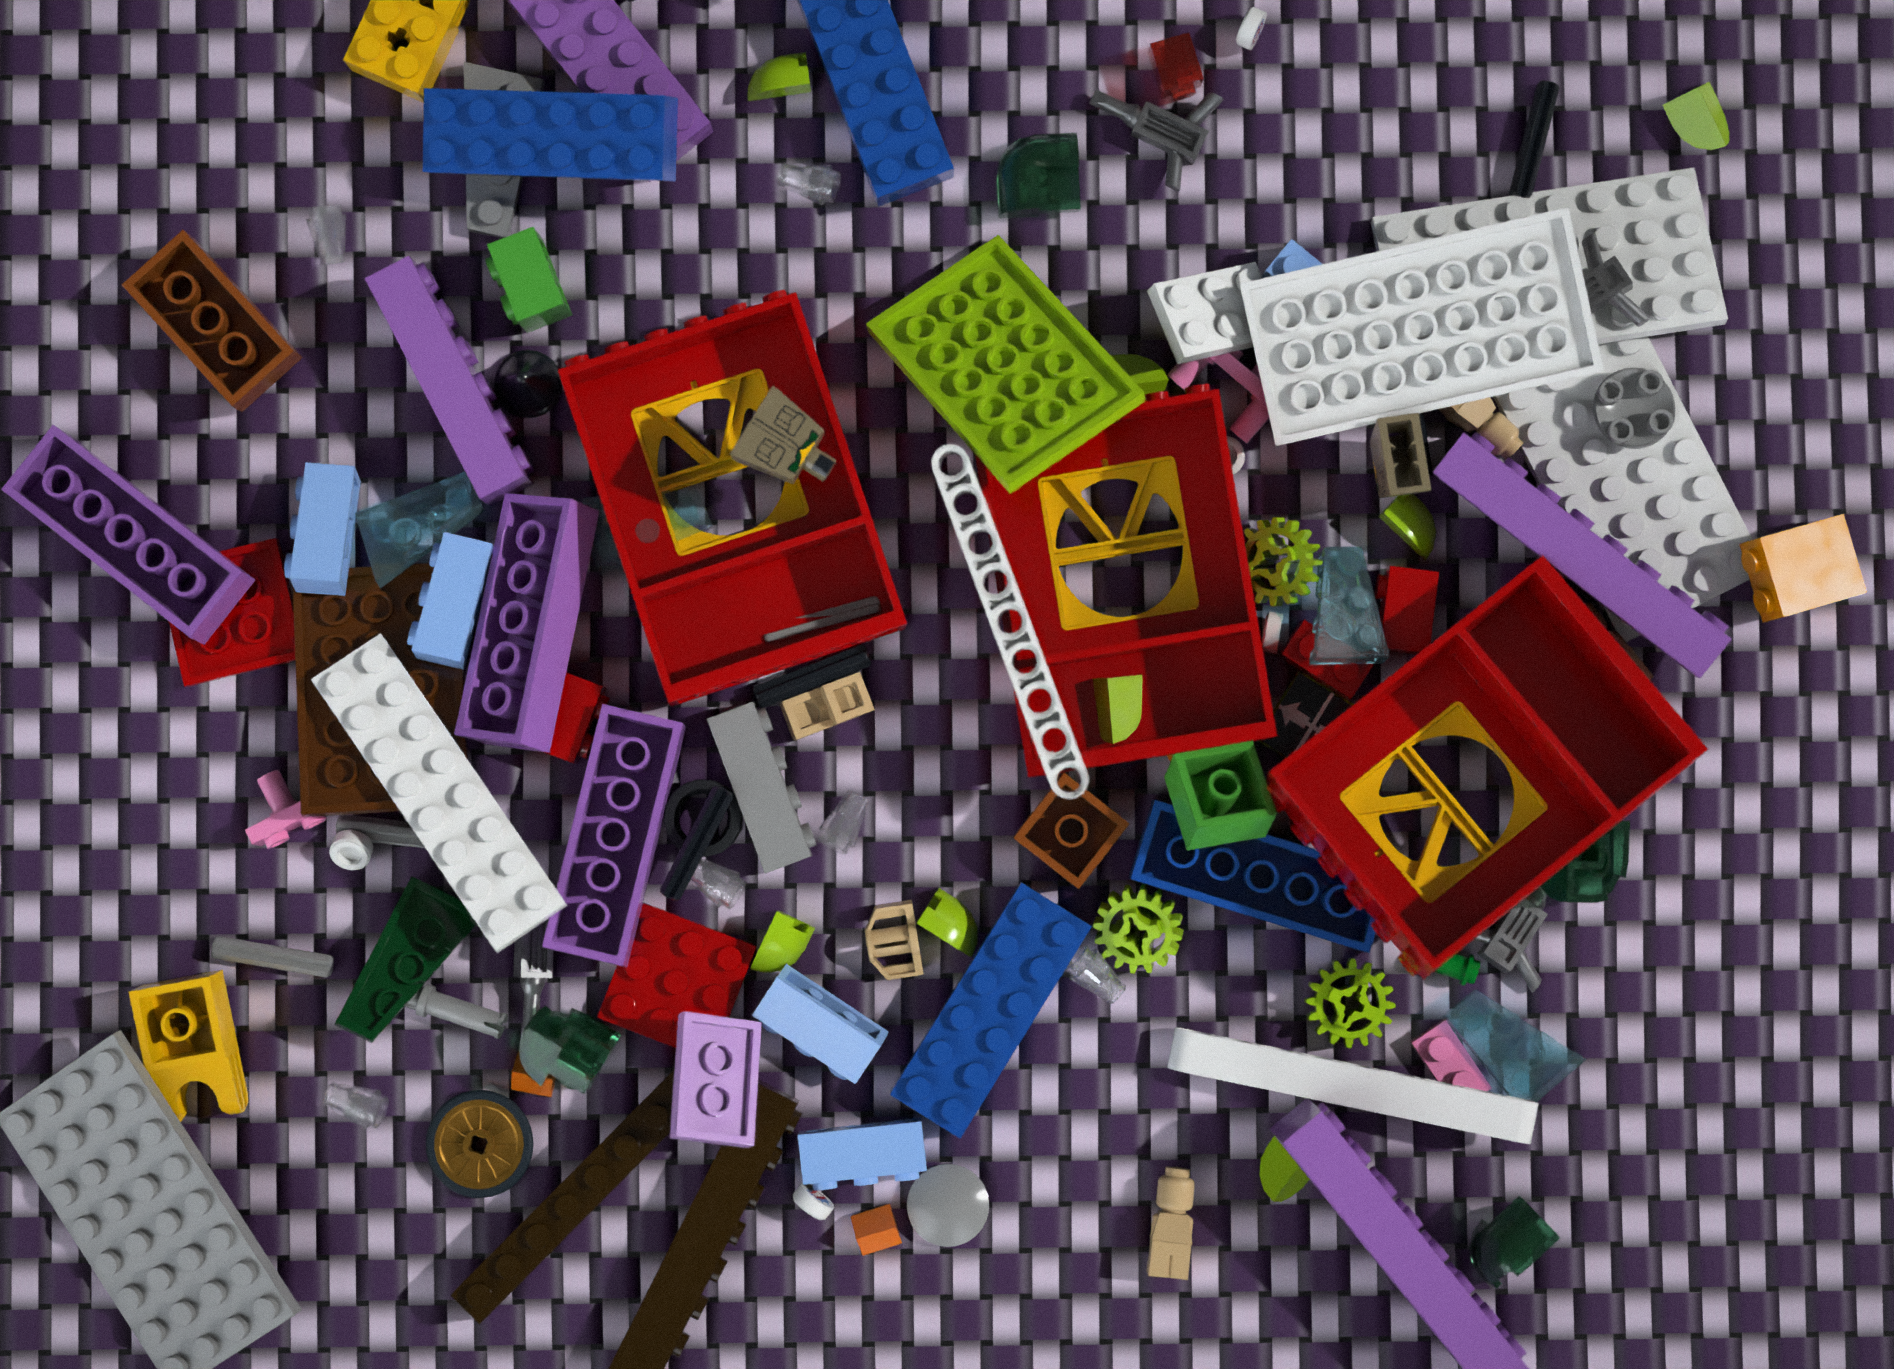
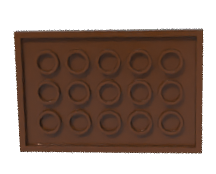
(328, 628)

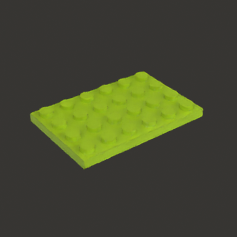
(1005, 363)

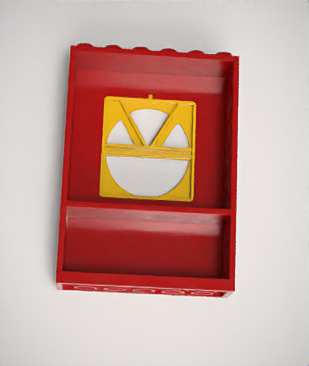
(719, 594)
(1194, 647)
(1560, 711)

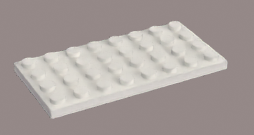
(1646, 221)
(1422, 326)
(1652, 499)

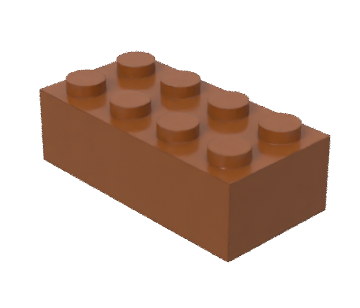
(212, 321)

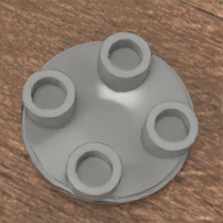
(1634, 408)
(948, 1205)

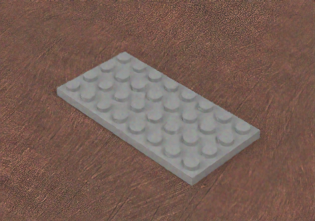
(147, 1210)

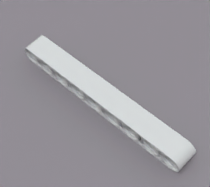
(997, 604)
(1353, 1085)

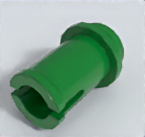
(1461, 968)

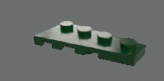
(411, 948)

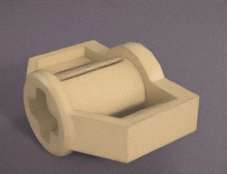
(894, 940)

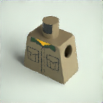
(782, 441)
(1399, 459)

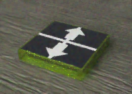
(1302, 713)

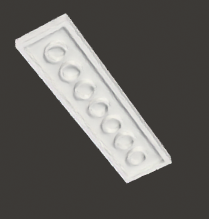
(439, 793)

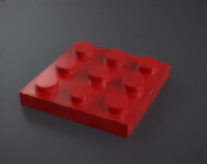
(256, 630)
(675, 970)

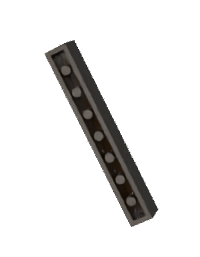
(568, 1204)
(703, 1236)

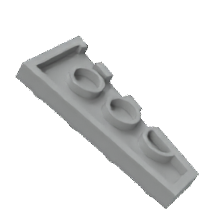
(492, 198)

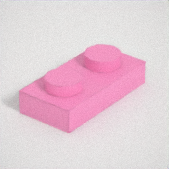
(1448, 1058)

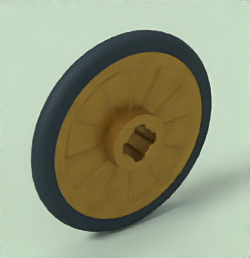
(488, 1117)

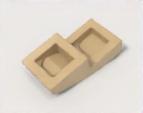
(826, 706)

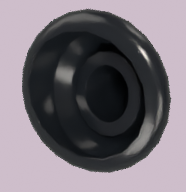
(528, 384)

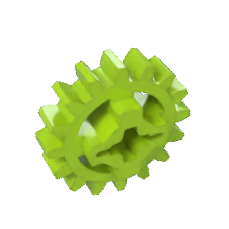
(1266, 547)
(1149, 915)
(1356, 984)

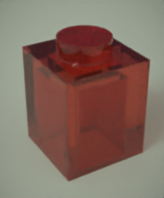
(1176, 67)

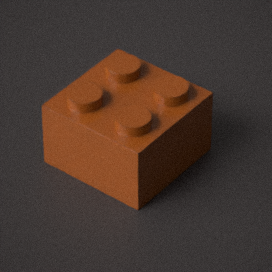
(1071, 832)

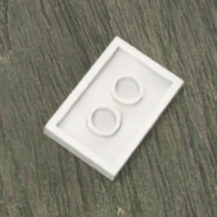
(1204, 312)

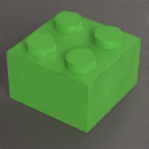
(529, 279)
(1220, 795)

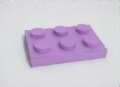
(715, 1080)

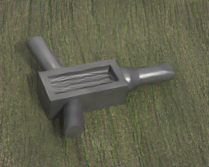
(1163, 129)
(1608, 283)
(1512, 934)
(532, 966)

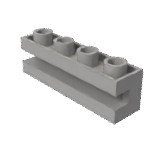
(760, 787)

